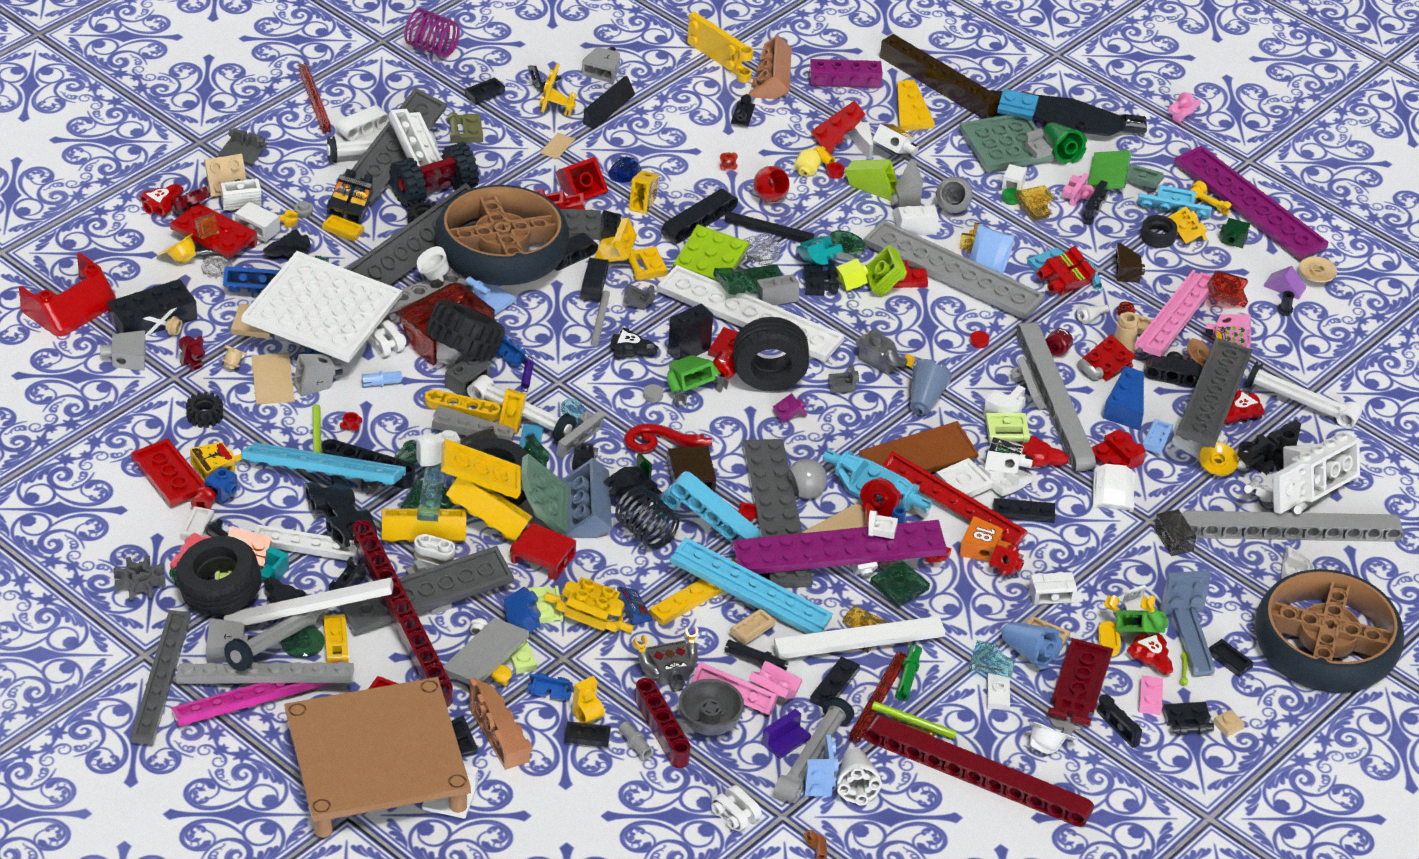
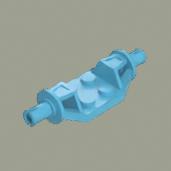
(866, 470)

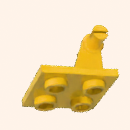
(554, 96)

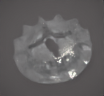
(218, 261)

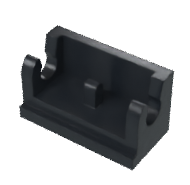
(350, 576)

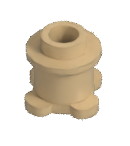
(232, 357)

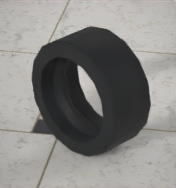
(1155, 239)

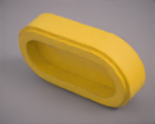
(1109, 637)

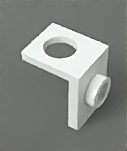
(1133, 602)

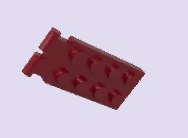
(1080, 681)

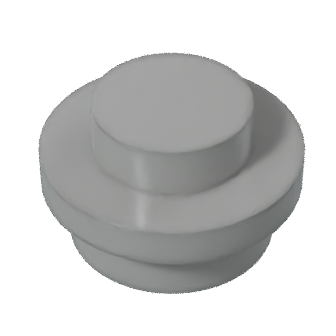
(303, 209)

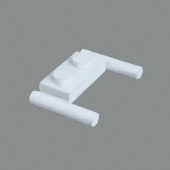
(1266, 495)

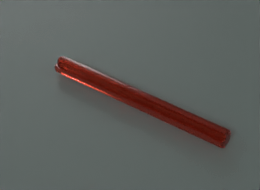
(315, 98)
(878, 695)

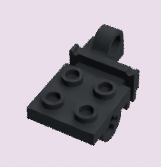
(1268, 451)

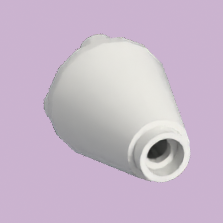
(858, 778)

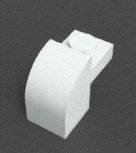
(1002, 403)

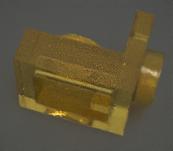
(967, 239)

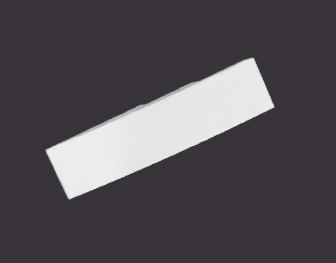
(861, 136)

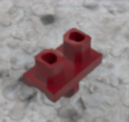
(191, 352)

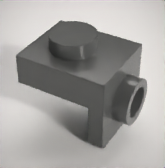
(638, 297)
(844, 381)

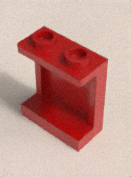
(544, 549)

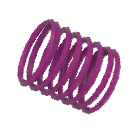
(419, 35)

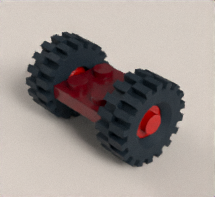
(415, 182)

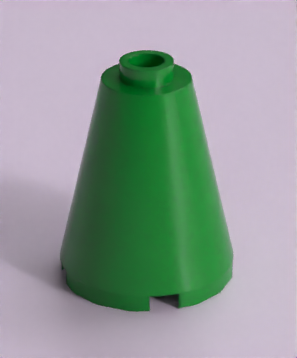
(1066, 143)

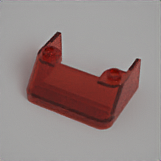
(416, 315)

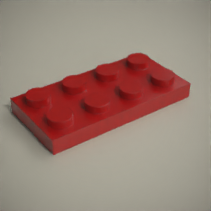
(168, 471)

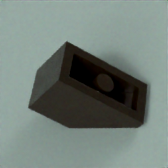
(1128, 264)

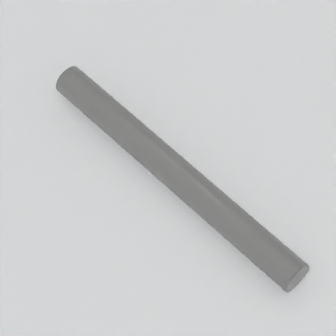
(600, 318)

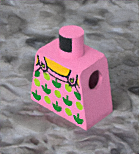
(1232, 328)

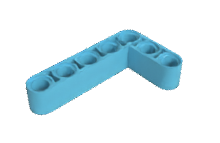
(709, 507)

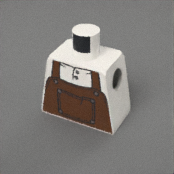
(895, 139)

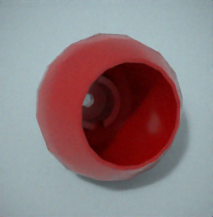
(771, 183)

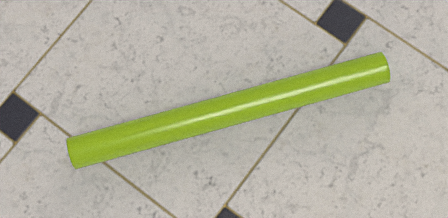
(316, 414)
(914, 720)

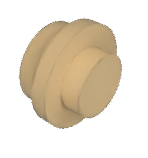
(174, 326)

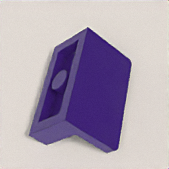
(785, 734)

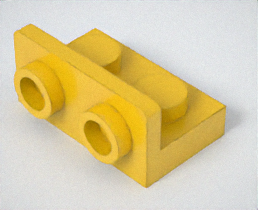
(1188, 226)

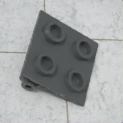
(244, 143)

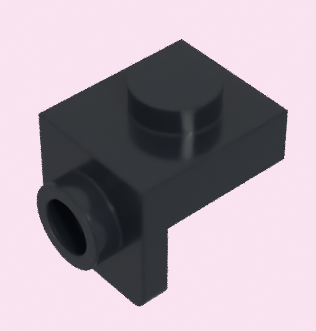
(583, 453)

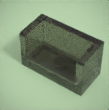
(1175, 532)

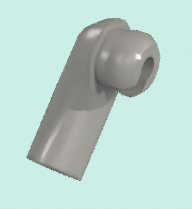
(1094, 373)

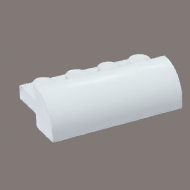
(414, 136)

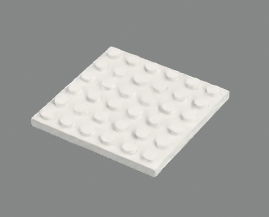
(322, 306)

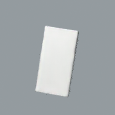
(197, 522)

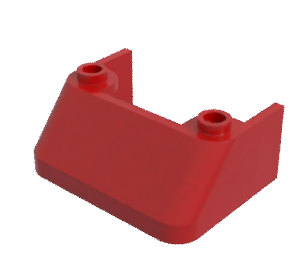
(72, 307)

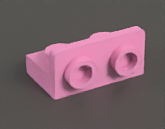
(777, 680)

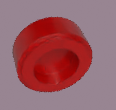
(835, 170)
(979, 339)

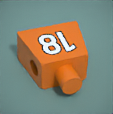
(981, 540)

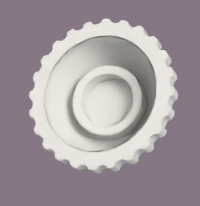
(448, 355)

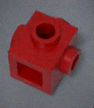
(1000, 559)

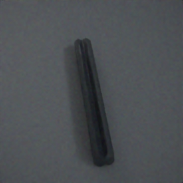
(768, 227)

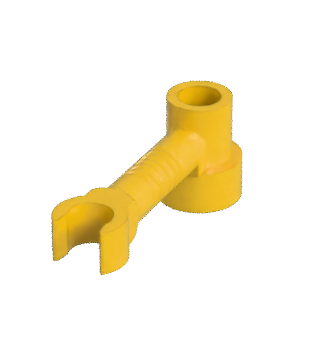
(1201, 188)

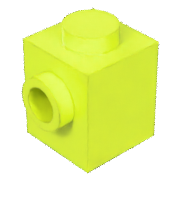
(852, 274)

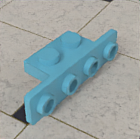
(1174, 200)

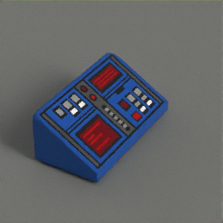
(634, 606)

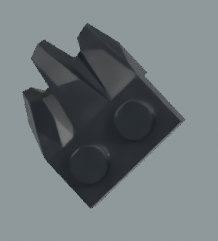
(628, 478)

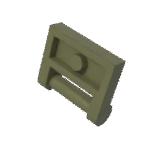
(471, 128)

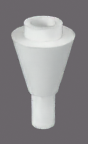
(1088, 313)

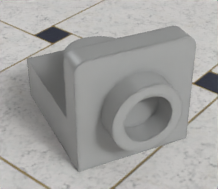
(1036, 145)

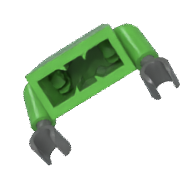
(690, 373)

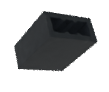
(690, 332)

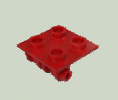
(1110, 356)

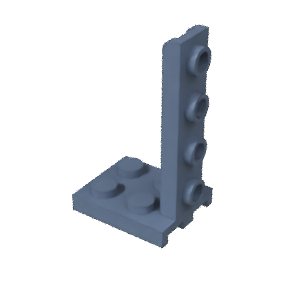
(1184, 597)

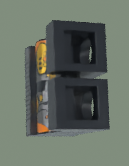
(351, 196)

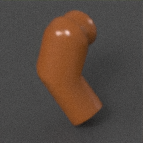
(817, 842)

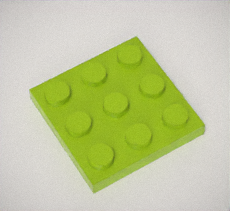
(711, 250)

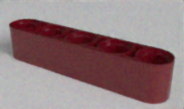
(662, 723)

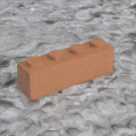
(773, 71)
(498, 725)

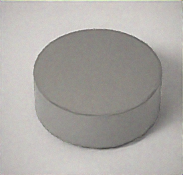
(653, 393)

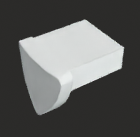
(882, 525)

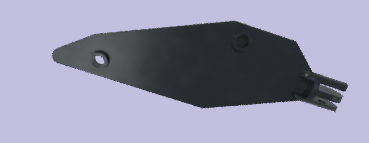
(1085, 117)

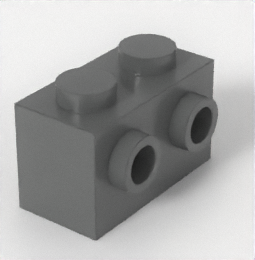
(465, 373)

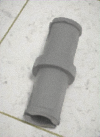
(636, 740)

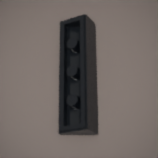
(608, 103)

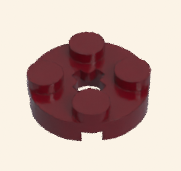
(191, 198)

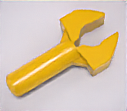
(290, 218)

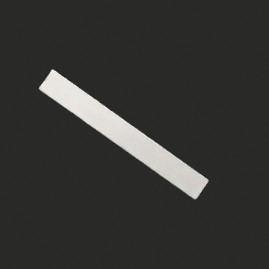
(312, 602)
(859, 637)

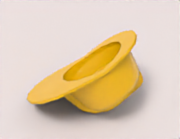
(181, 251)

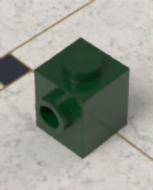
(1235, 232)

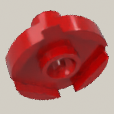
(886, 489)

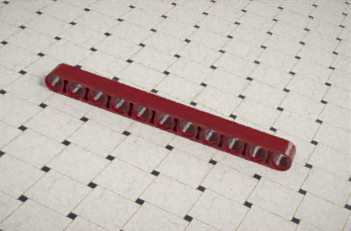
(400, 608)
(979, 771)

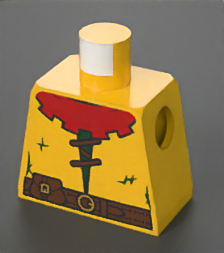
(210, 457)

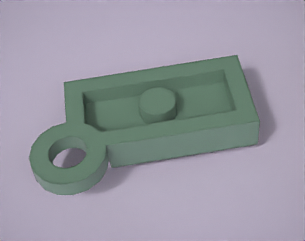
(1144, 176)

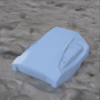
(992, 248)

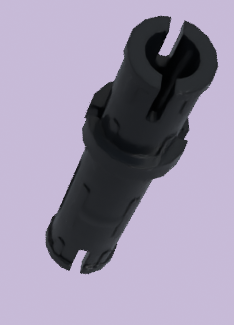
(754, 655)

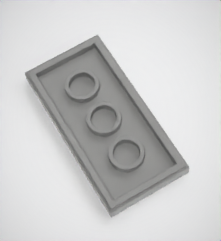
(486, 651)

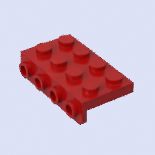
(231, 235)

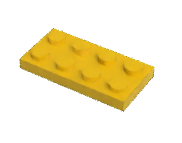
(481, 468)

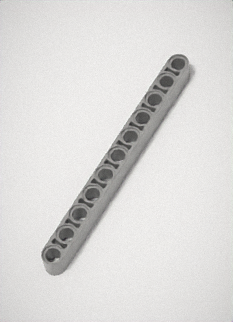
(1056, 397)
(1295, 526)

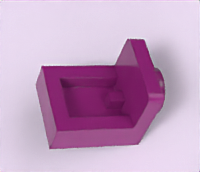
(789, 408)

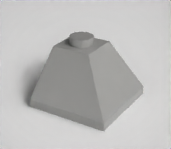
(909, 187)

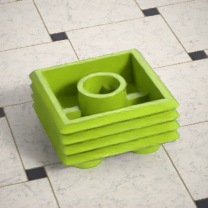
(885, 271)

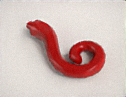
(648, 431)

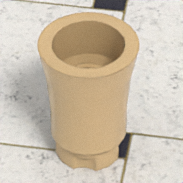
(1127, 330)

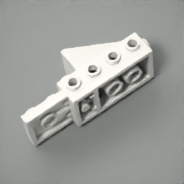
(1315, 470)

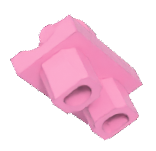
(1183, 107)
(1077, 189)

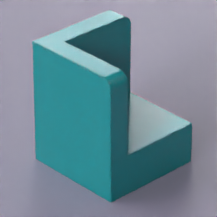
(276, 564)

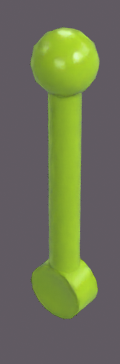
(1184, 681)

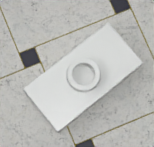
(998, 692)

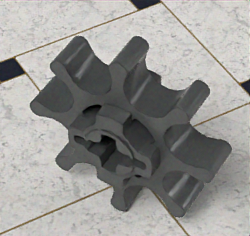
(139, 577)

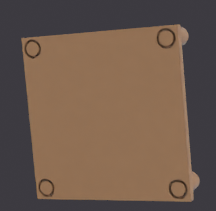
(376, 751)

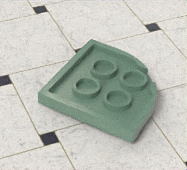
(545, 494)

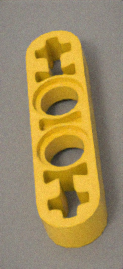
(490, 412)

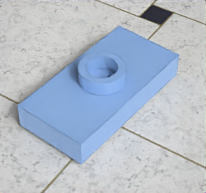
(1157, 436)

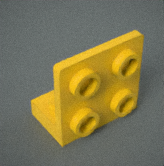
(619, 246)

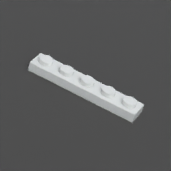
(307, 543)

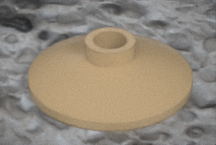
(1318, 269)

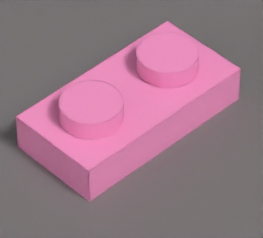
(1151, 695)

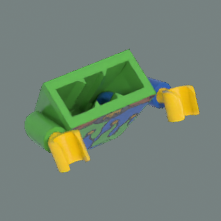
(1138, 620)

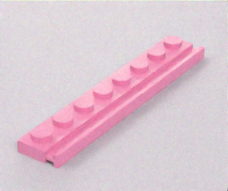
(1174, 314)

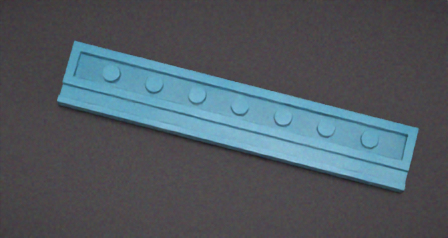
(326, 463)
(750, 587)

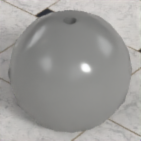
(951, 187)
(807, 478)

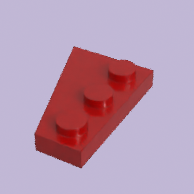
(834, 129)

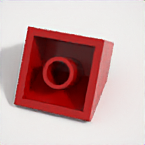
(581, 178)

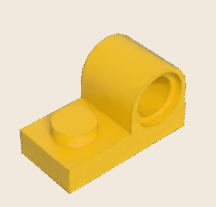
(586, 705)

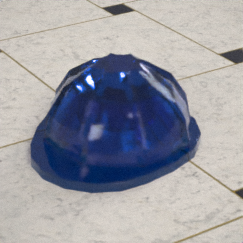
(624, 170)

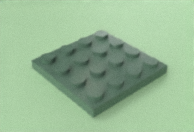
(1000, 141)

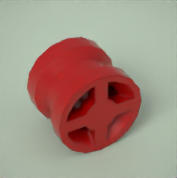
(204, 498)

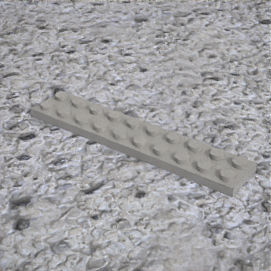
(956, 270)

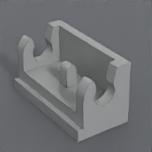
(778, 289)

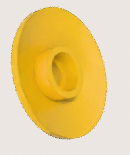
(1219, 460)

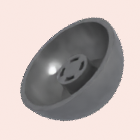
(711, 706)

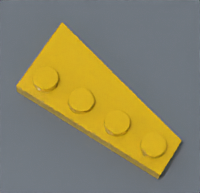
(912, 107)

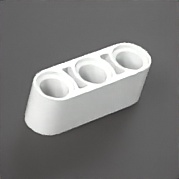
(362, 123)

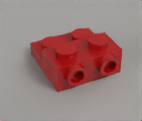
(1119, 450)

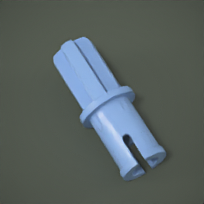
(381, 378)

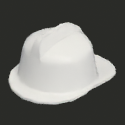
(433, 263)
(1046, 739)

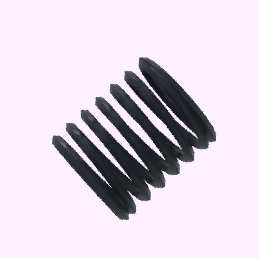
(635, 517)

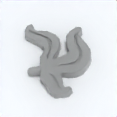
(1067, 726)

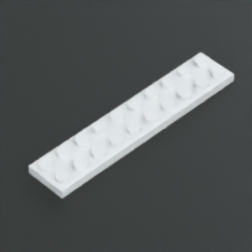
(743, 308)

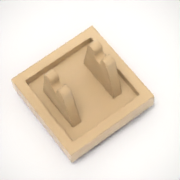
(224, 170)

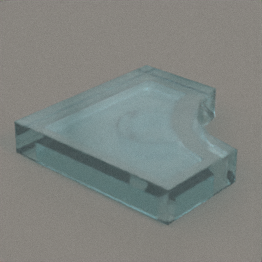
(990, 660)

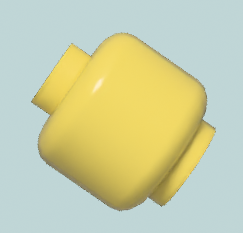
(807, 162)

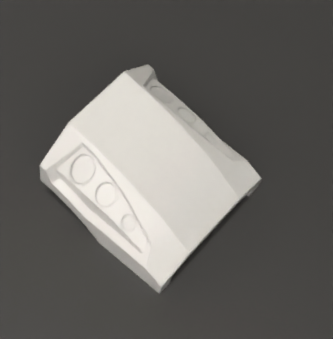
(1113, 487)

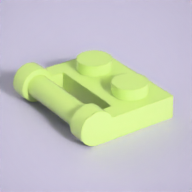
(1007, 423)

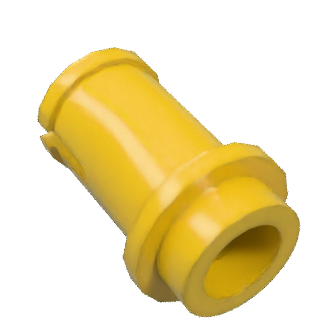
(825, 157)

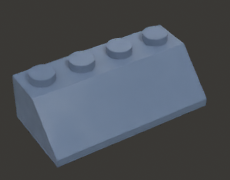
(588, 501)

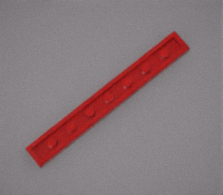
(953, 498)

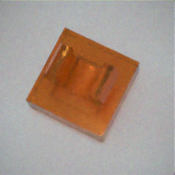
(206, 226)

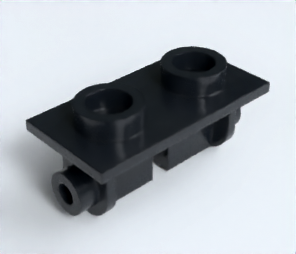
(743, 111)

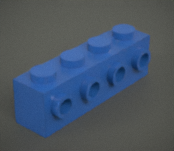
(247, 278)

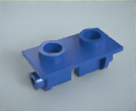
(514, 354)
(559, 687)

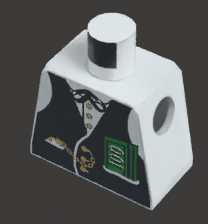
(1006, 457)

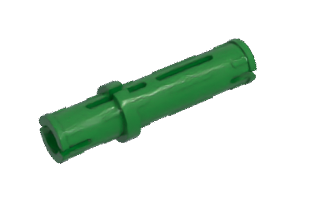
(910, 666)

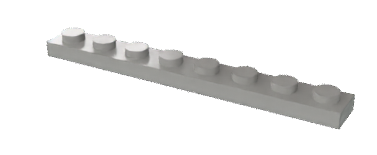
(266, 673)

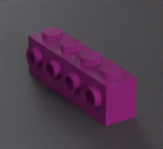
(845, 73)

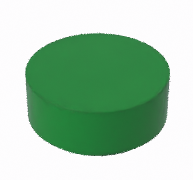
(1008, 196)

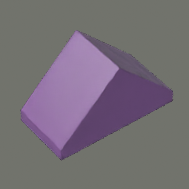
(1286, 280)

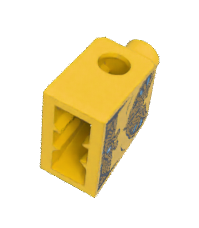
(643, 185)

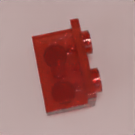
(1228, 288)

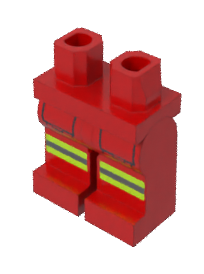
(1066, 272)

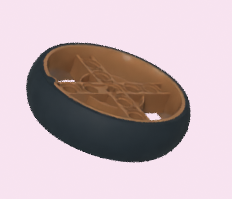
(508, 224)
(1329, 630)

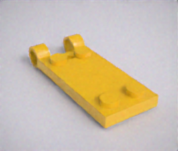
(719, 46)

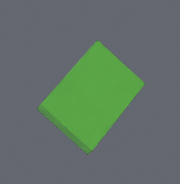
(1110, 167)

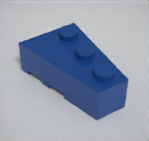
(1126, 399)

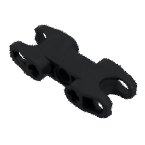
(338, 506)

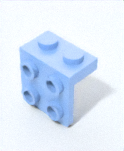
(820, 772)

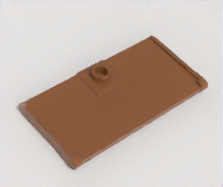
(927, 449)

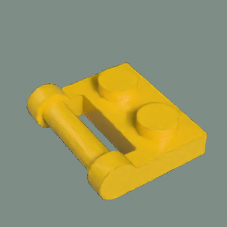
(651, 261)

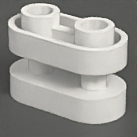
(386, 338)
(433, 550)
(736, 808)

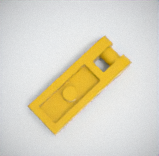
(336, 638)

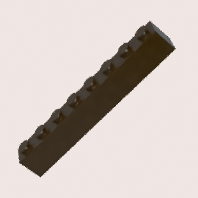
(939, 77)

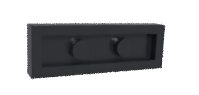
(1025, 510)
(835, 681)

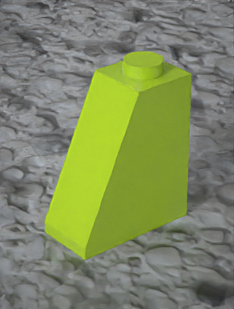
(873, 177)

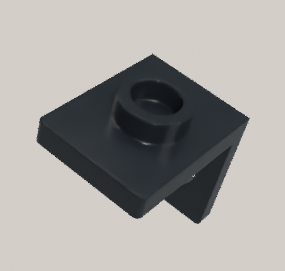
(537, 80)

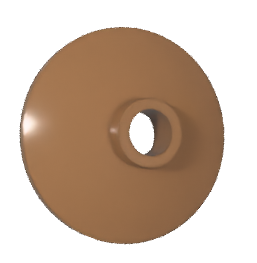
(1198, 351)

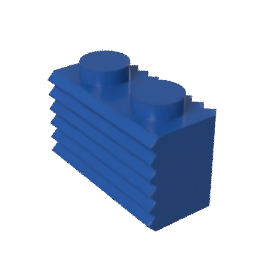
(522, 609)

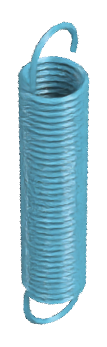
(1096, 280)

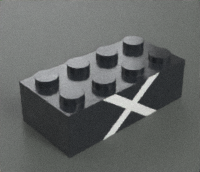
(152, 308)

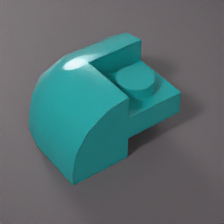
(818, 250)

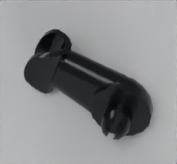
(215, 529)

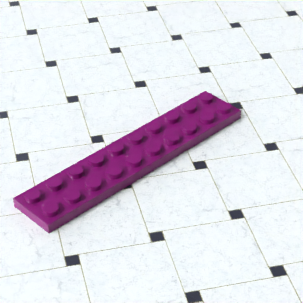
(1251, 203)
(838, 548)

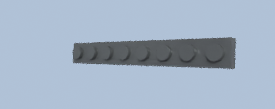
(160, 677)

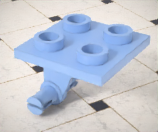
(491, 294)

